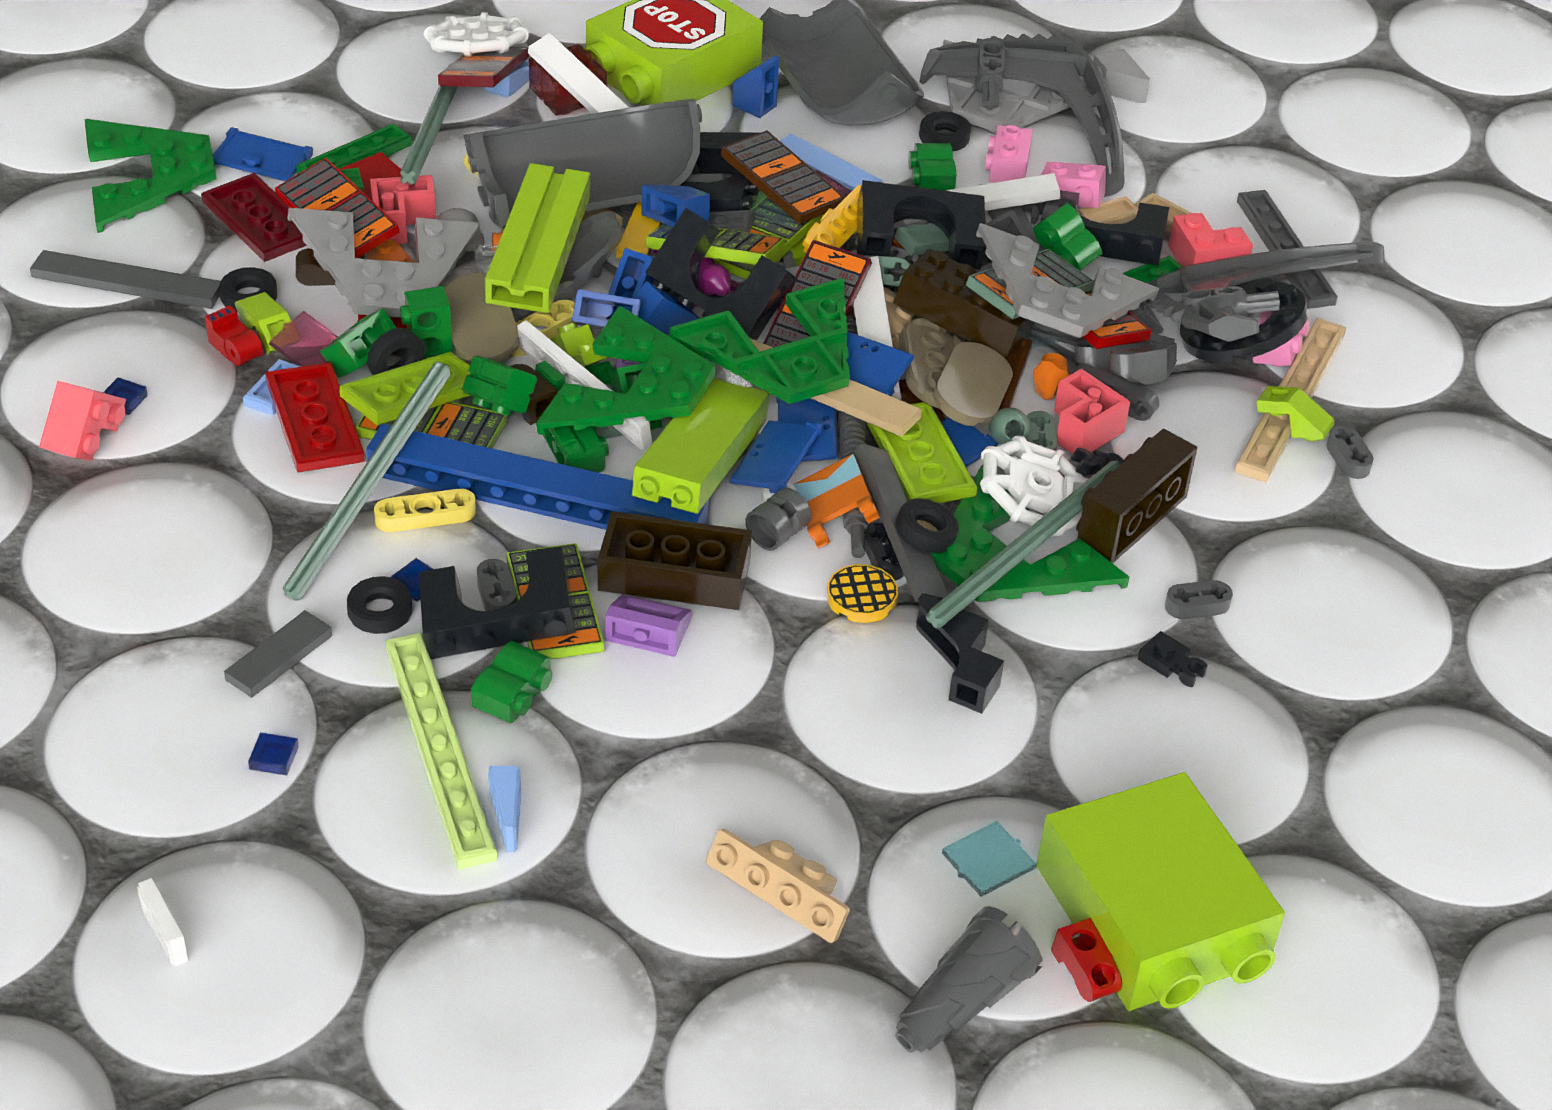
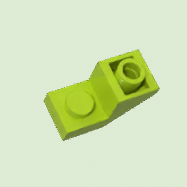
(264, 315)
(577, 343)
(1305, 415)

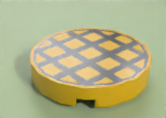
(862, 593)

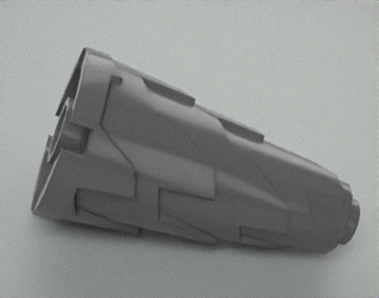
(969, 977)

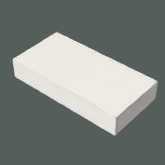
(162, 922)

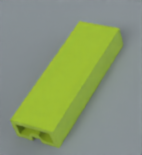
(537, 239)
(701, 448)

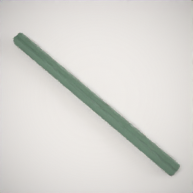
(427, 134)
(366, 482)
(1013, 553)

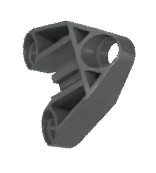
(1136, 362)

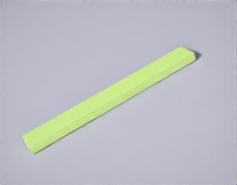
(441, 752)

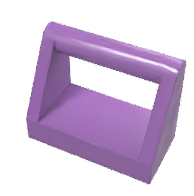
(646, 624)

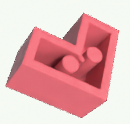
(404, 201)
(1196, 242)
(1088, 412)
(77, 420)

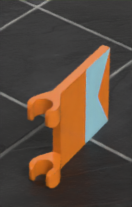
(833, 494)

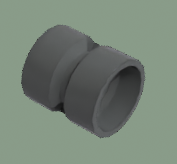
(778, 519)

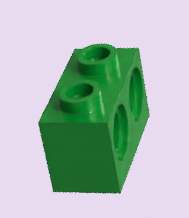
(429, 318)
(352, 347)

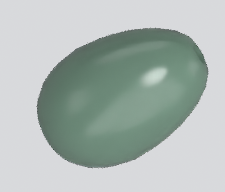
(1008, 424)

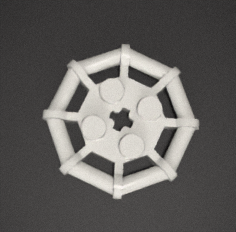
(476, 34)
(1033, 465)

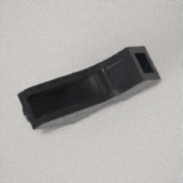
(960, 644)

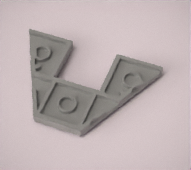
(1012, 107)
(382, 283)
(1053, 303)

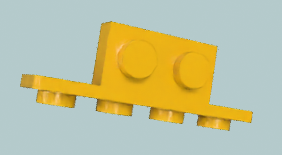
(836, 225)

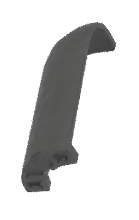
(840, 64)
(616, 146)

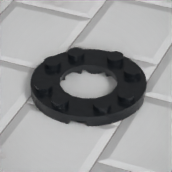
(1272, 333)

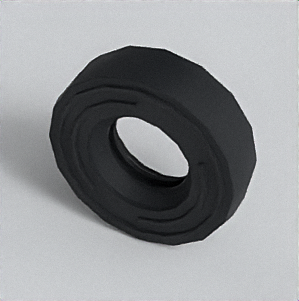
(946, 121)
(244, 278)
(390, 342)
(920, 537)
(379, 621)

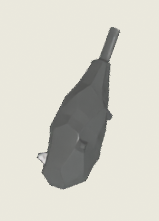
(591, 249)

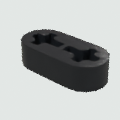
(879, 553)

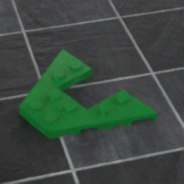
(177, 160)
(789, 370)
(665, 387)
(1065, 570)

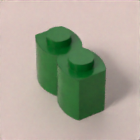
(933, 166)
(1067, 237)
(511, 682)

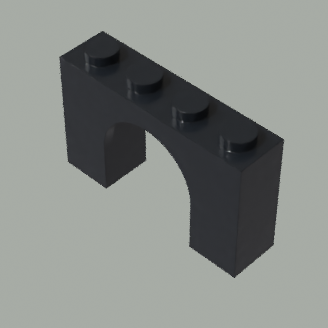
(732, 192)
(955, 213)
(1131, 241)
(678, 269)
(539, 614)

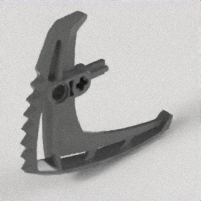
(1044, 62)
(1221, 309)

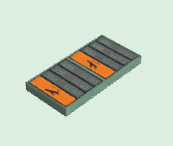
(1046, 264)

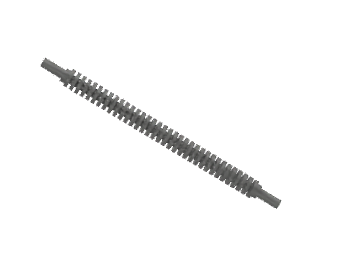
(851, 435)

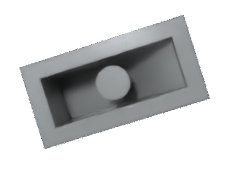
(1123, 75)

